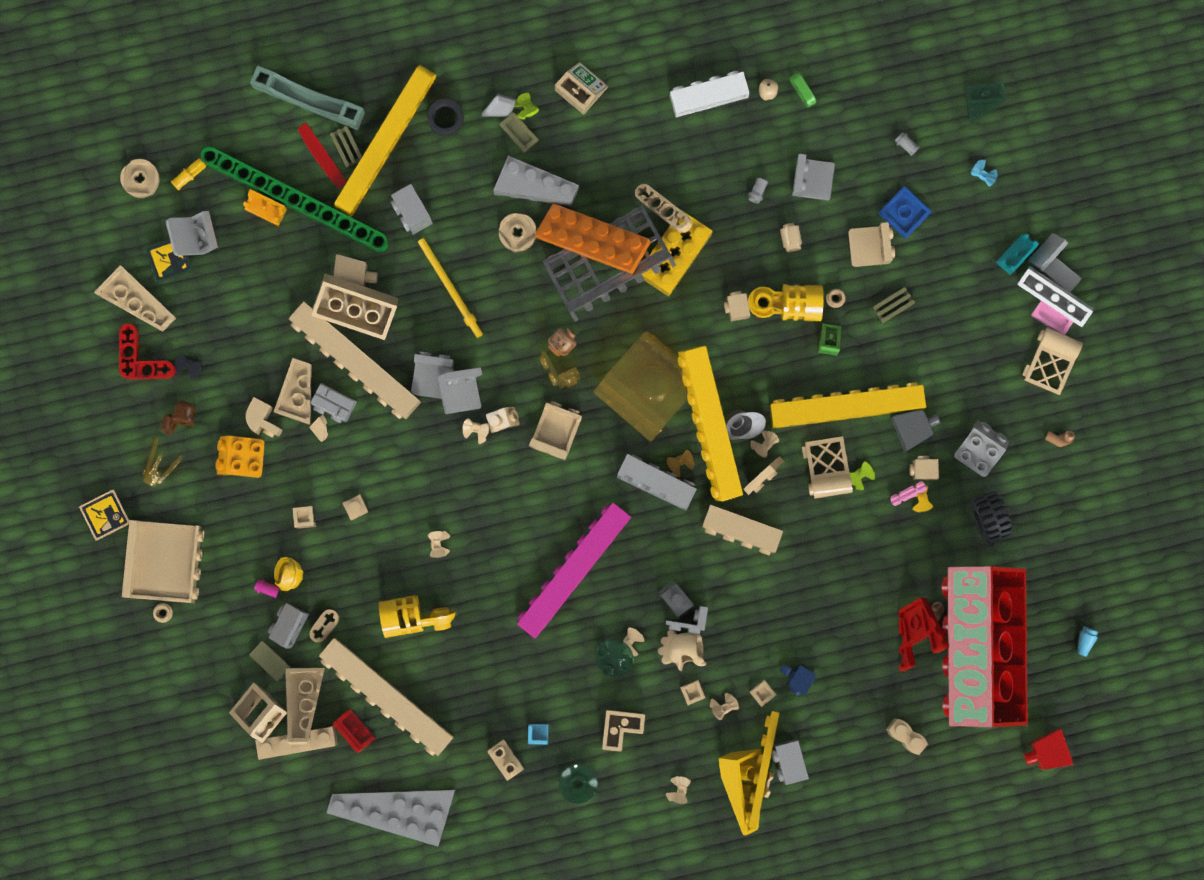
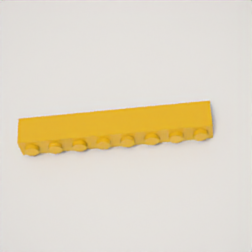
(847, 406)
(710, 423)

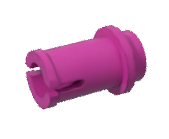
(266, 588)

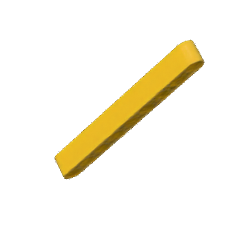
(384, 141)

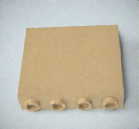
(162, 561)

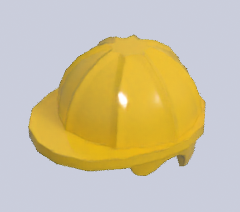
(287, 574)

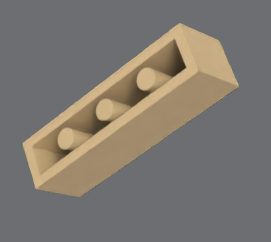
(742, 529)
(279, 746)

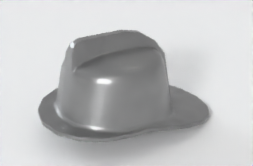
(744, 424)

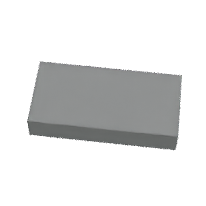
(1047, 252)
(1061, 275)

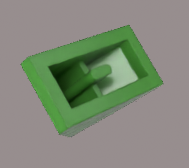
(830, 339)

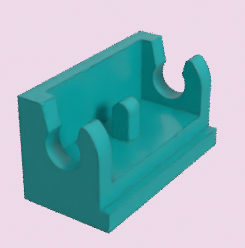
(1017, 253)

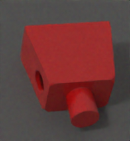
(1049, 751)

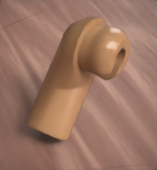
(1060, 440)

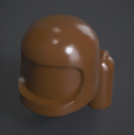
(182, 415)

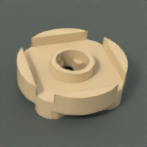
(132, 186)
(517, 221)

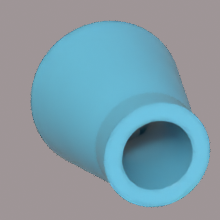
(1086, 640)

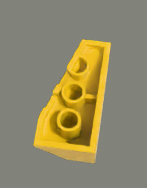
(738, 775)

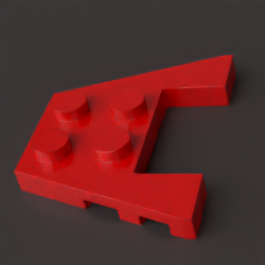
(916, 624)

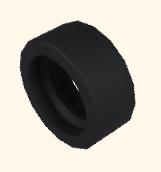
(448, 103)

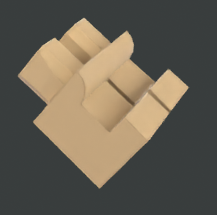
(505, 760)

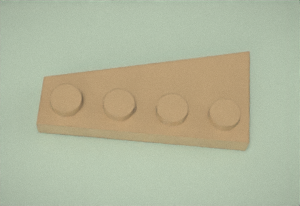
(301, 700)

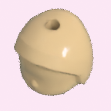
(768, 89)

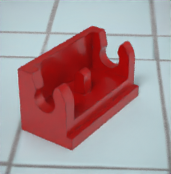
(354, 731)

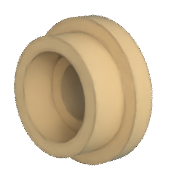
(837, 292)
(156, 612)

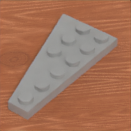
(405, 813)

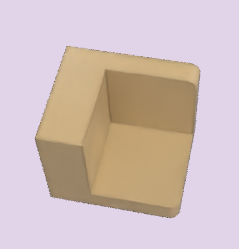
(303, 517)

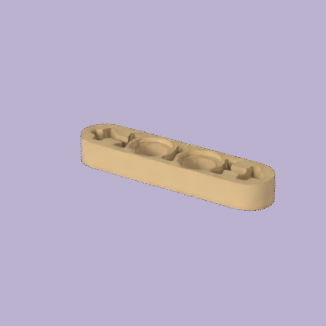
(664, 206)

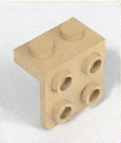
(871, 245)

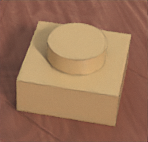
(355, 507)

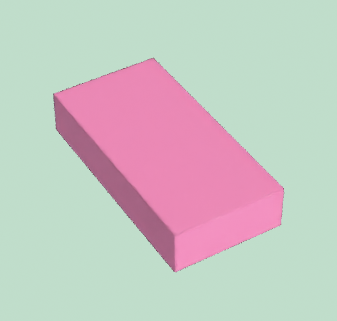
(1052, 318)

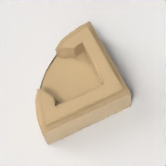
(319, 428)

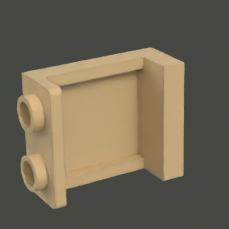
(556, 430)

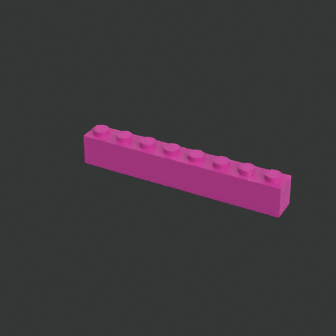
(574, 570)

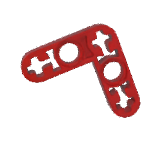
(137, 365)

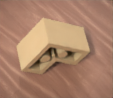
(616, 724)

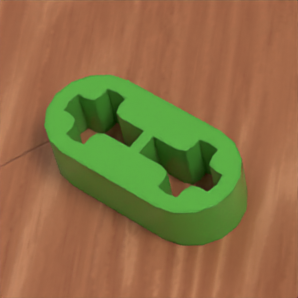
(802, 90)

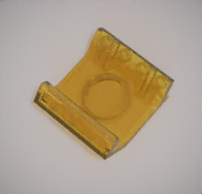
(645, 386)

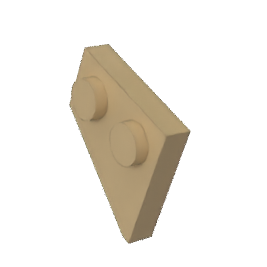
(768, 473)

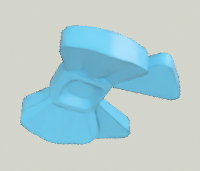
(978, 170)

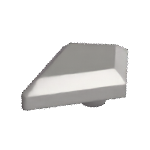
(499, 107)

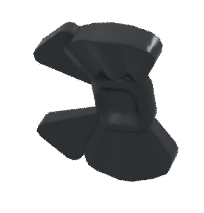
(193, 367)

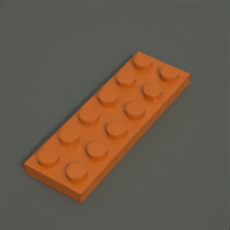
(592, 238)

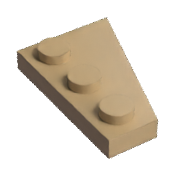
(296, 393)

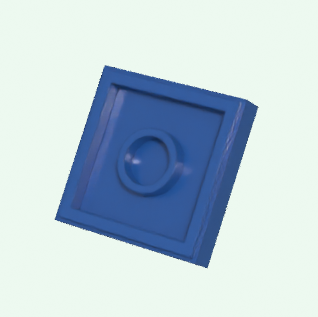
(904, 212)

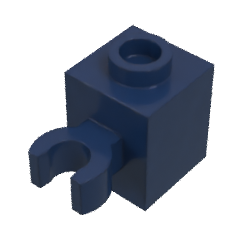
(800, 679)

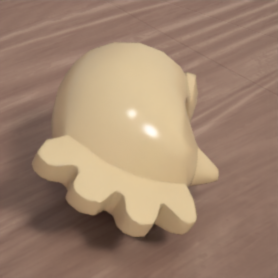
(682, 648)

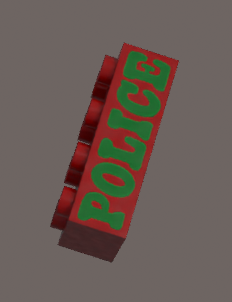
(986, 646)

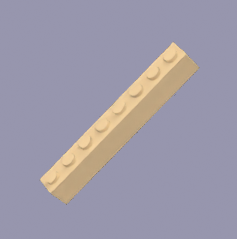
(354, 360)
(386, 696)

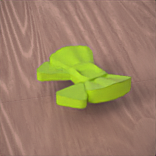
(524, 101)
(865, 470)

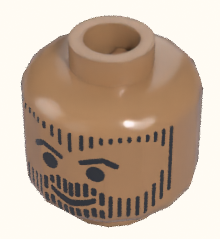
(562, 341)

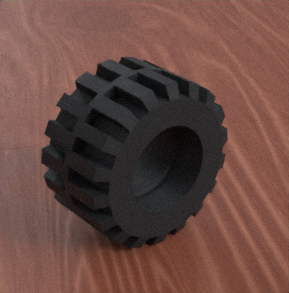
(991, 517)

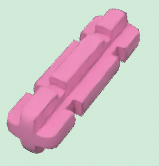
(908, 493)

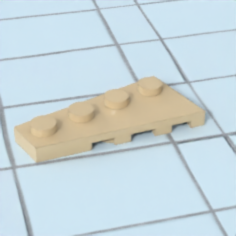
(132, 297)

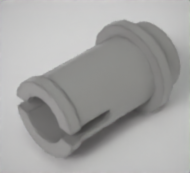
(906, 143)
(757, 191)

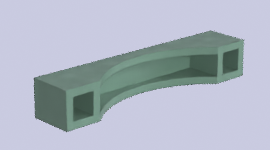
(326, 106)

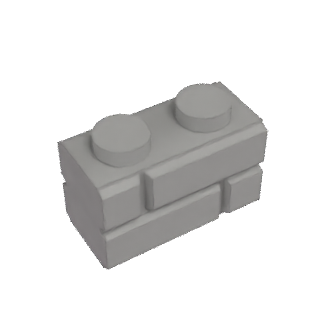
(333, 402)

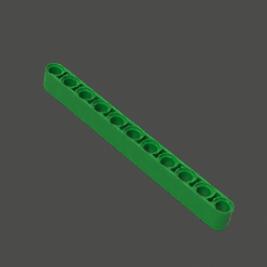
(287, 193)

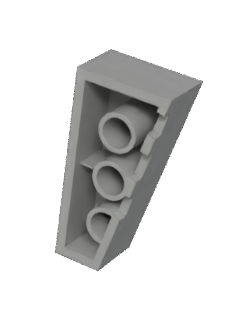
(532, 183)
(656, 482)

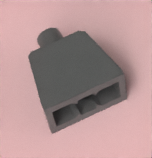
(914, 427)
(676, 600)

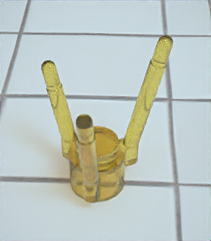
(152, 475)

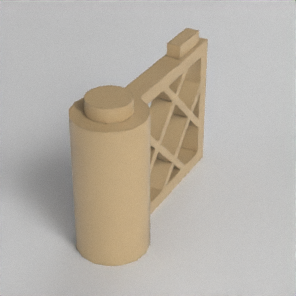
(1059, 346)
(828, 483)

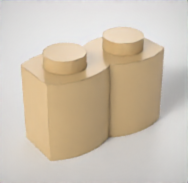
(911, 740)

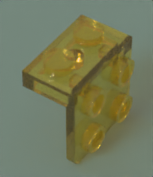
(567, 379)

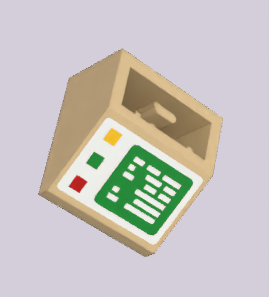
(580, 87)

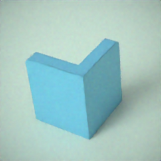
(537, 733)

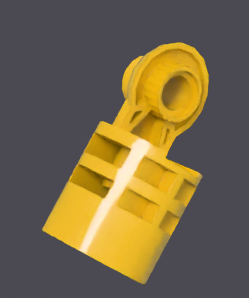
(792, 303)
(412, 617)

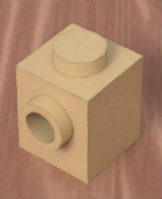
(737, 306)
(924, 468)

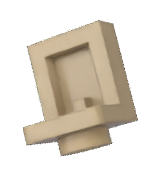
(502, 419)

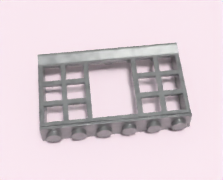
(619, 280)

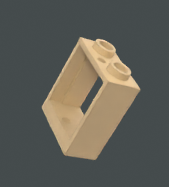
(272, 713)

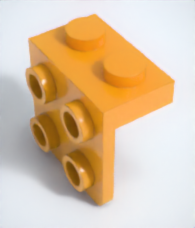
(240, 456)

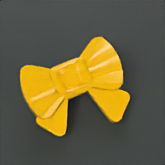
(924, 504)

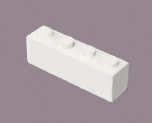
(709, 94)
(1055, 296)

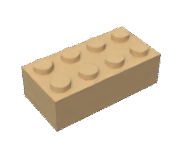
(354, 306)

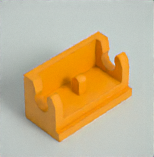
(264, 207)

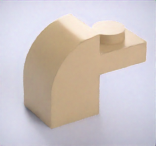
(256, 418)

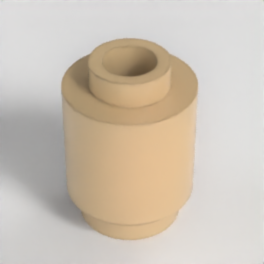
(791, 237)

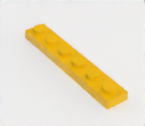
(760, 778)

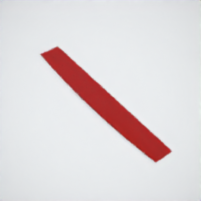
(321, 156)

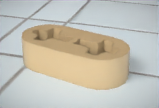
(327, 629)

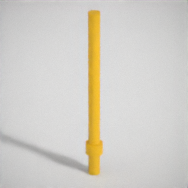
(469, 318)

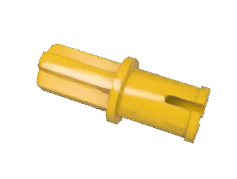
(188, 174)

